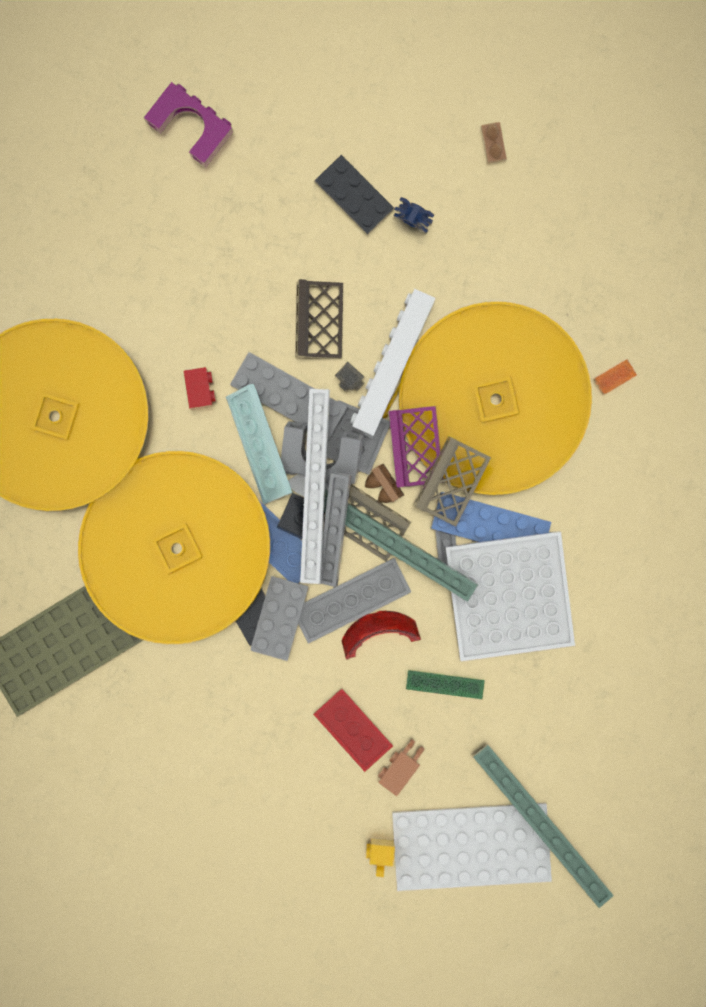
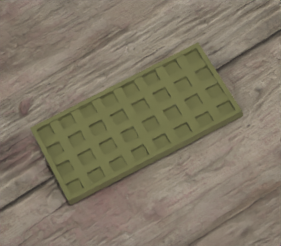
(57, 650)

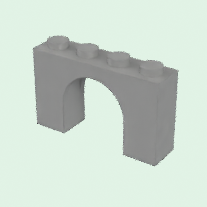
(294, 452)

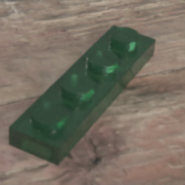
(445, 684)

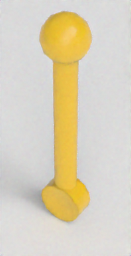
(385, 415)

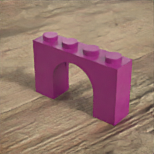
(176, 101)

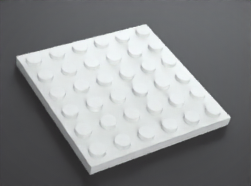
(519, 596)

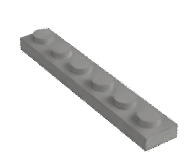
(334, 527)

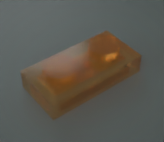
(615, 377)

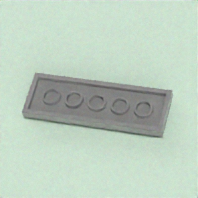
(283, 391)
(352, 600)

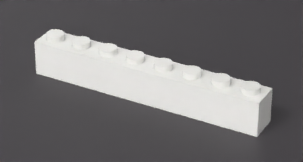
(393, 363)

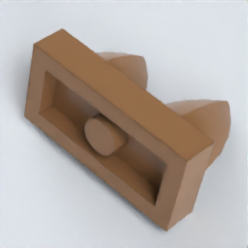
(493, 142)
(381, 477)

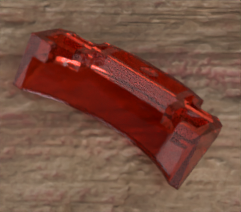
(376, 624)

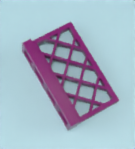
(399, 444)

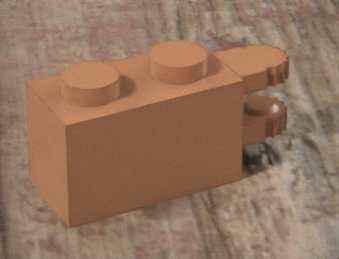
(400, 769)

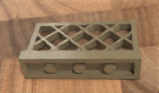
(436, 474)
(380, 510)

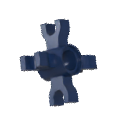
(413, 215)

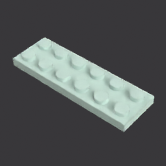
(258, 444)

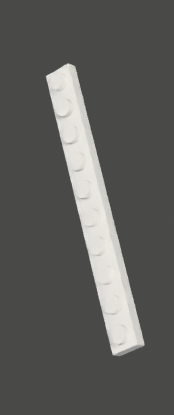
(315, 486)

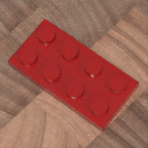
(353, 730)

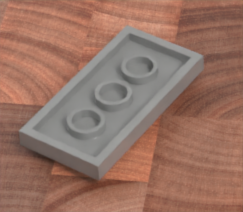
(279, 618)

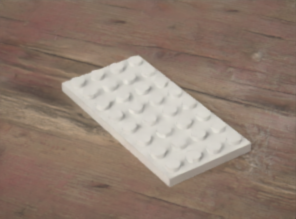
(467, 848)

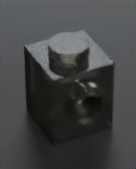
(349, 378)

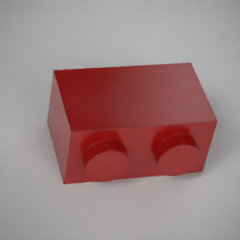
(199, 389)

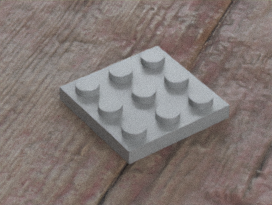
(370, 446)

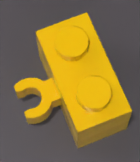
(380, 853)

